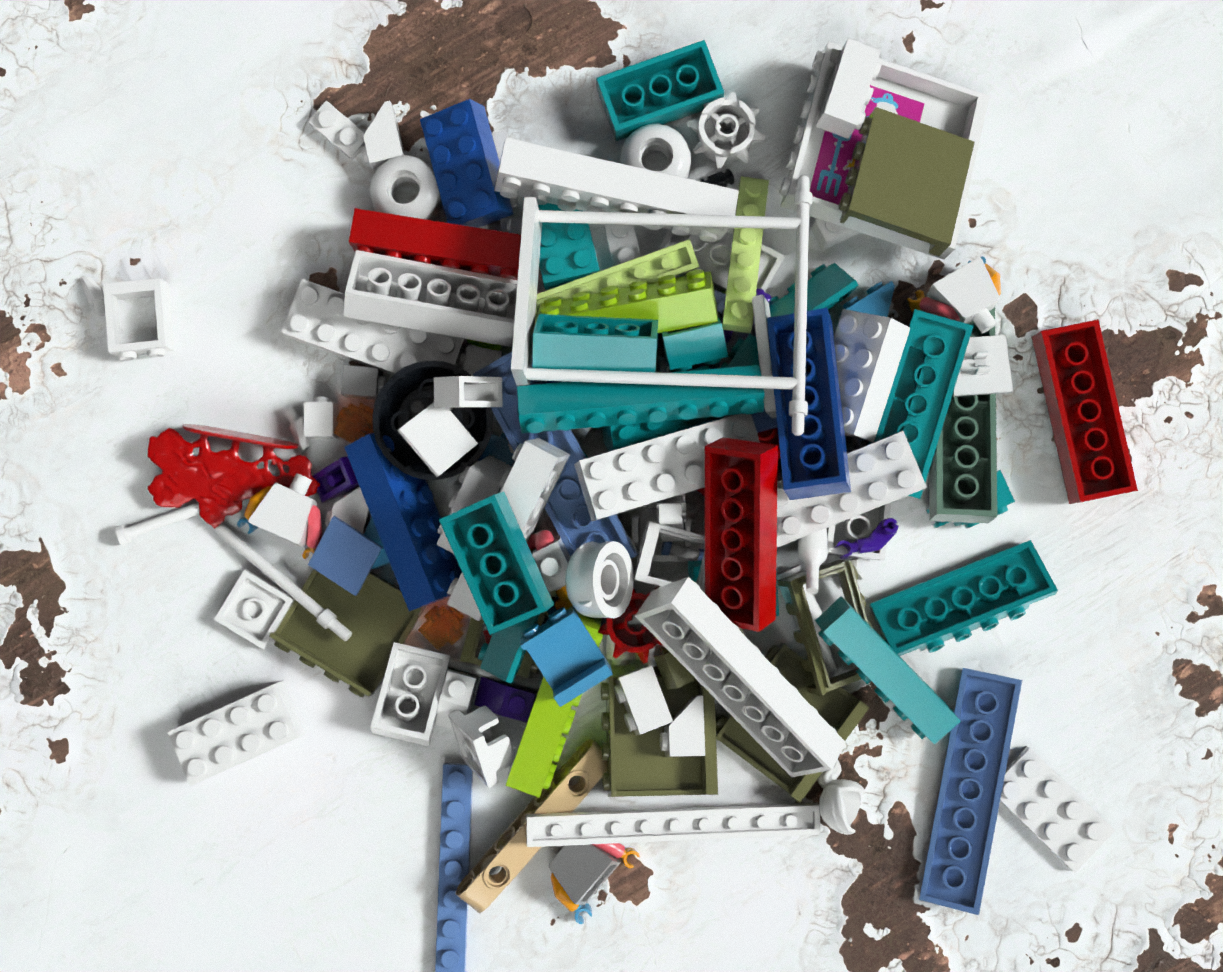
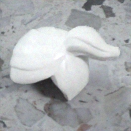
(839, 800)

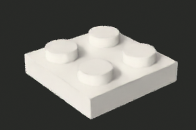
(254, 609)

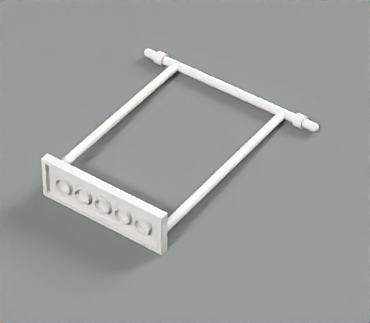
(527, 296)

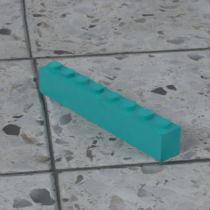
(608, 404)

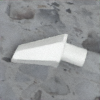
(94, 295)
(297, 429)

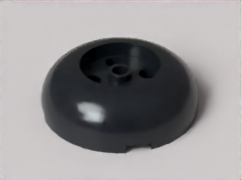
(394, 410)

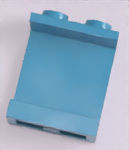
(566, 655)

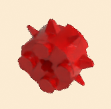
(627, 638)

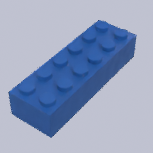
(817, 459)
(405, 523)

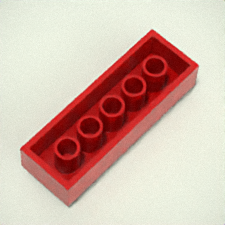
(436, 243)
(1084, 412)
(741, 530)

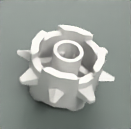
(732, 116)

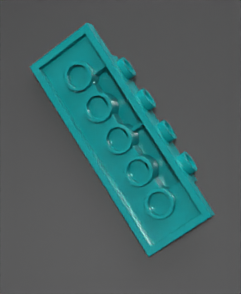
(925, 385)
(964, 600)

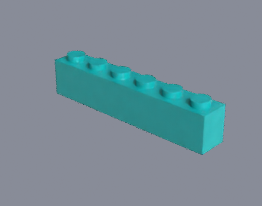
(887, 670)

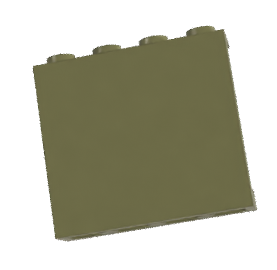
(907, 178)
(374, 617)
(836, 707)
(636, 761)

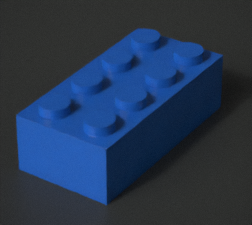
(465, 164)

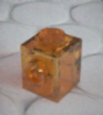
(354, 422)
(443, 626)

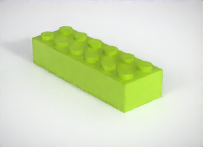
(670, 300)
(542, 736)

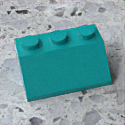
(824, 290)
(503, 653)

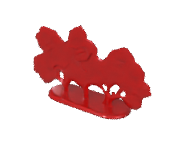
(218, 478)

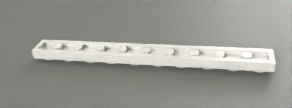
(672, 824)

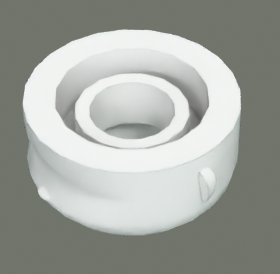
(662, 139)
(406, 169)
(600, 579)

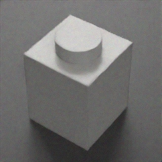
(362, 382)

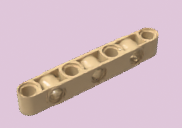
(510, 849)

